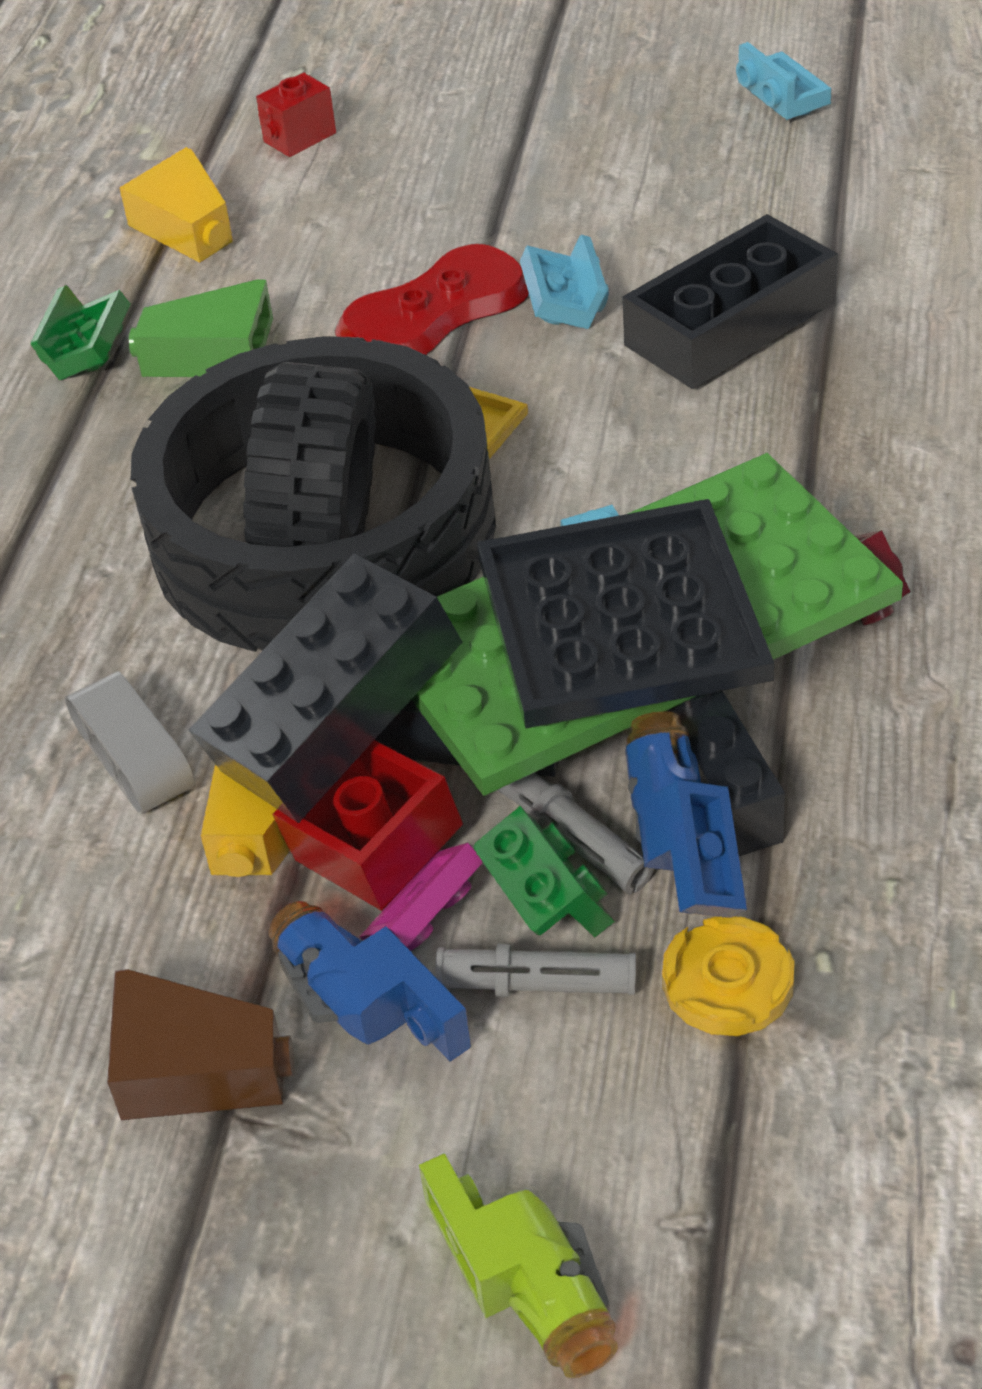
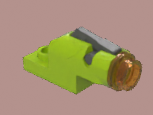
(525, 1261)

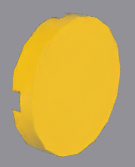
(728, 976)

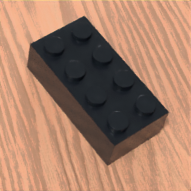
(729, 300)
(327, 686)

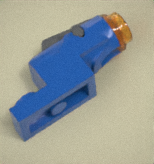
(681, 820)
(365, 983)

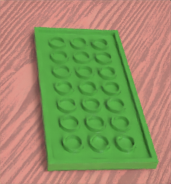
(796, 567)

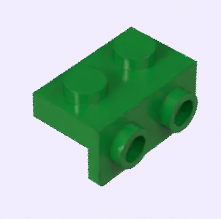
(78, 335)
(538, 877)

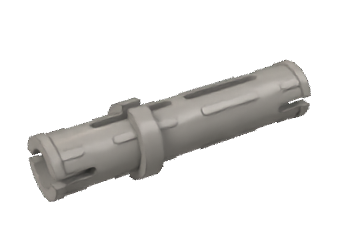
(587, 835)
(456, 967)

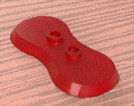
(457, 289)

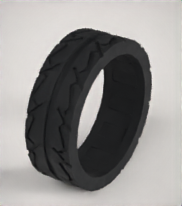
(253, 591)

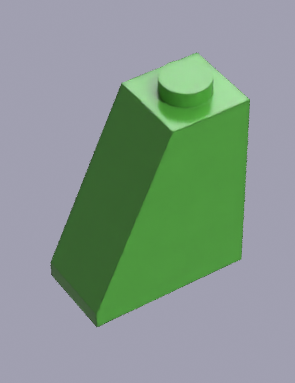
(201, 330)

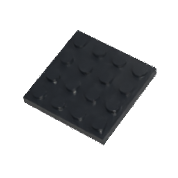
(622, 613)

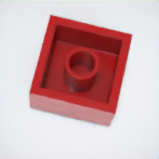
(375, 825)

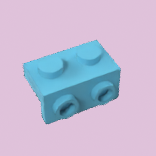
(781, 82)
(565, 286)

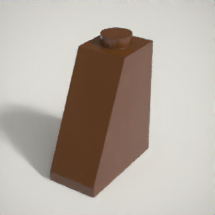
(191, 1050)

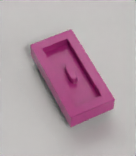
(433, 888)

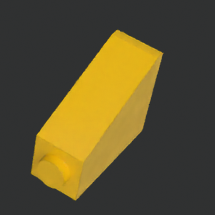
(178, 206)
(240, 831)

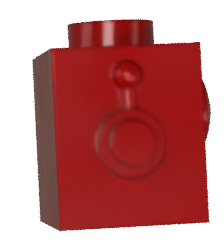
(296, 114)

